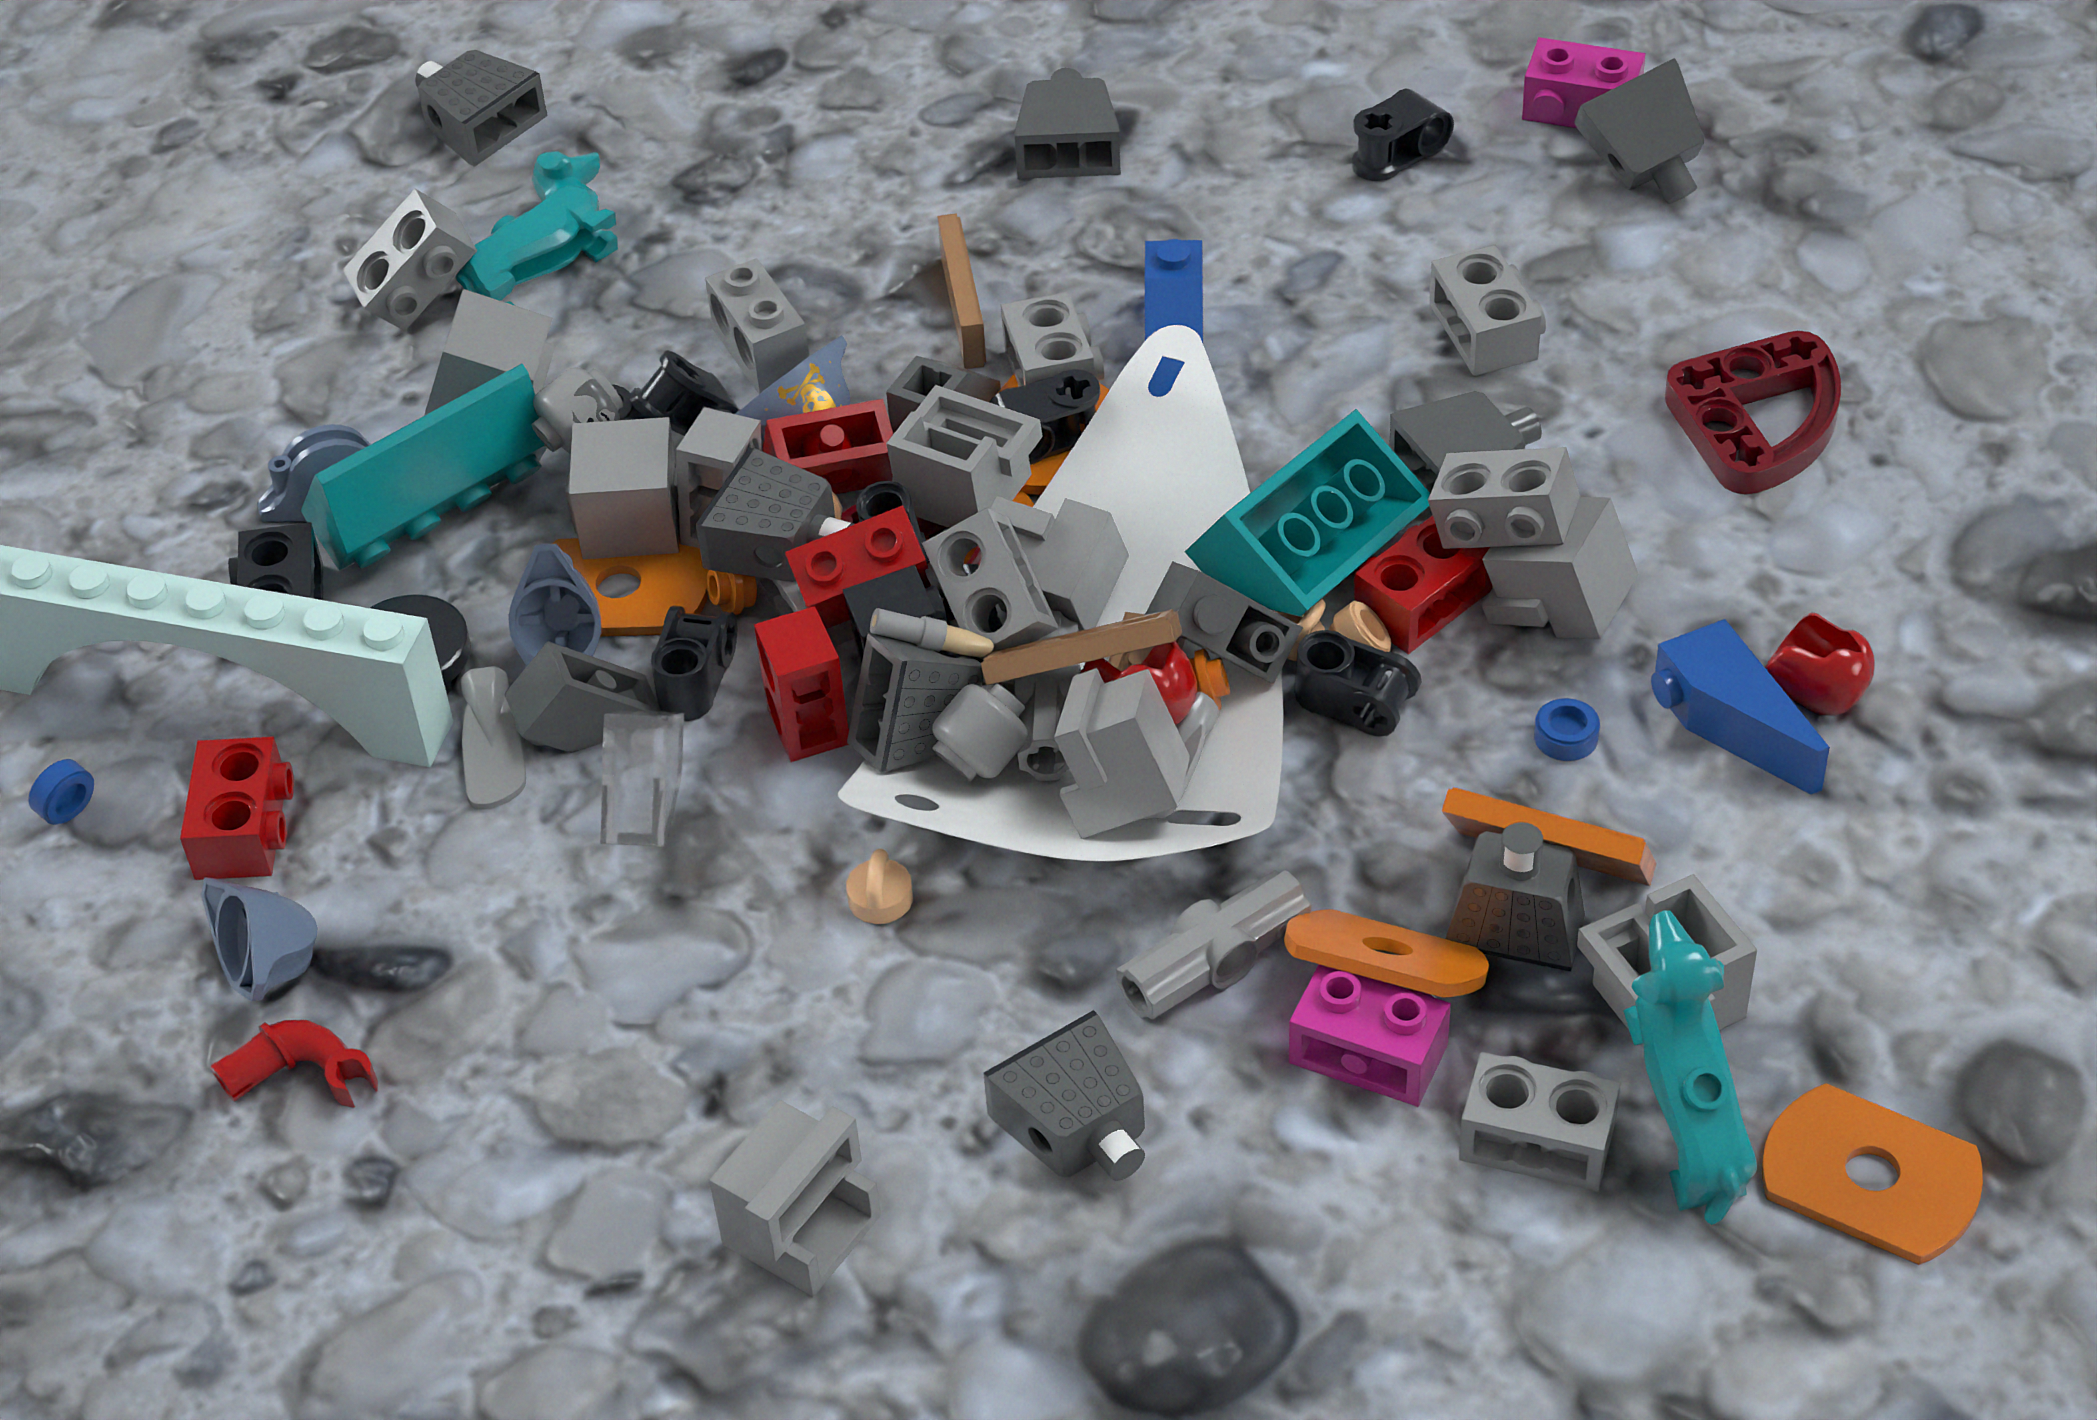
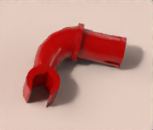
(283, 1046)

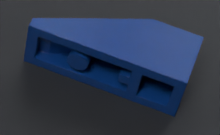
(1172, 298)
(1736, 704)

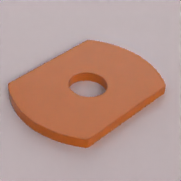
(664, 582)
(1422, 960)
(1914, 1217)

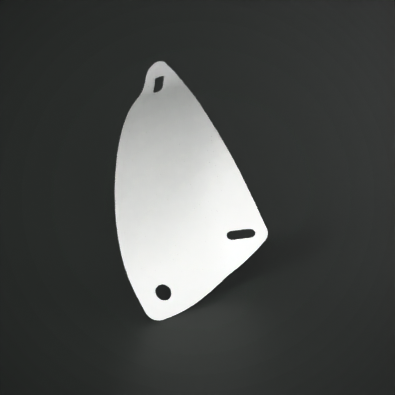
(1166, 478)

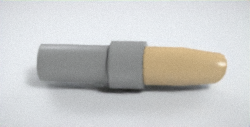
(929, 633)

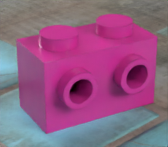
(1570, 74)
(1369, 1033)

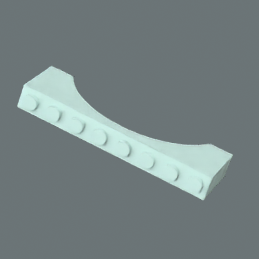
(353, 662)

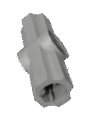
(1043, 701)
(1212, 944)

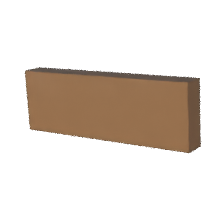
(962, 291)
(1081, 646)

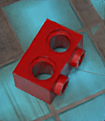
(1421, 585)
(802, 683)
(236, 808)

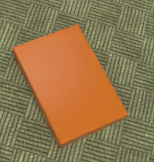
(1594, 846)

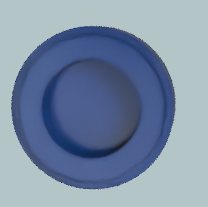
(1567, 729)
(61, 791)

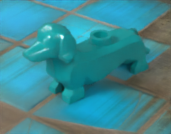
(548, 233)
(1691, 1069)

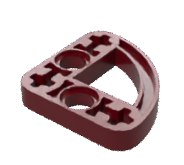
(1708, 391)

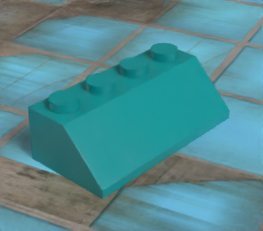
(426, 470)
(1313, 520)

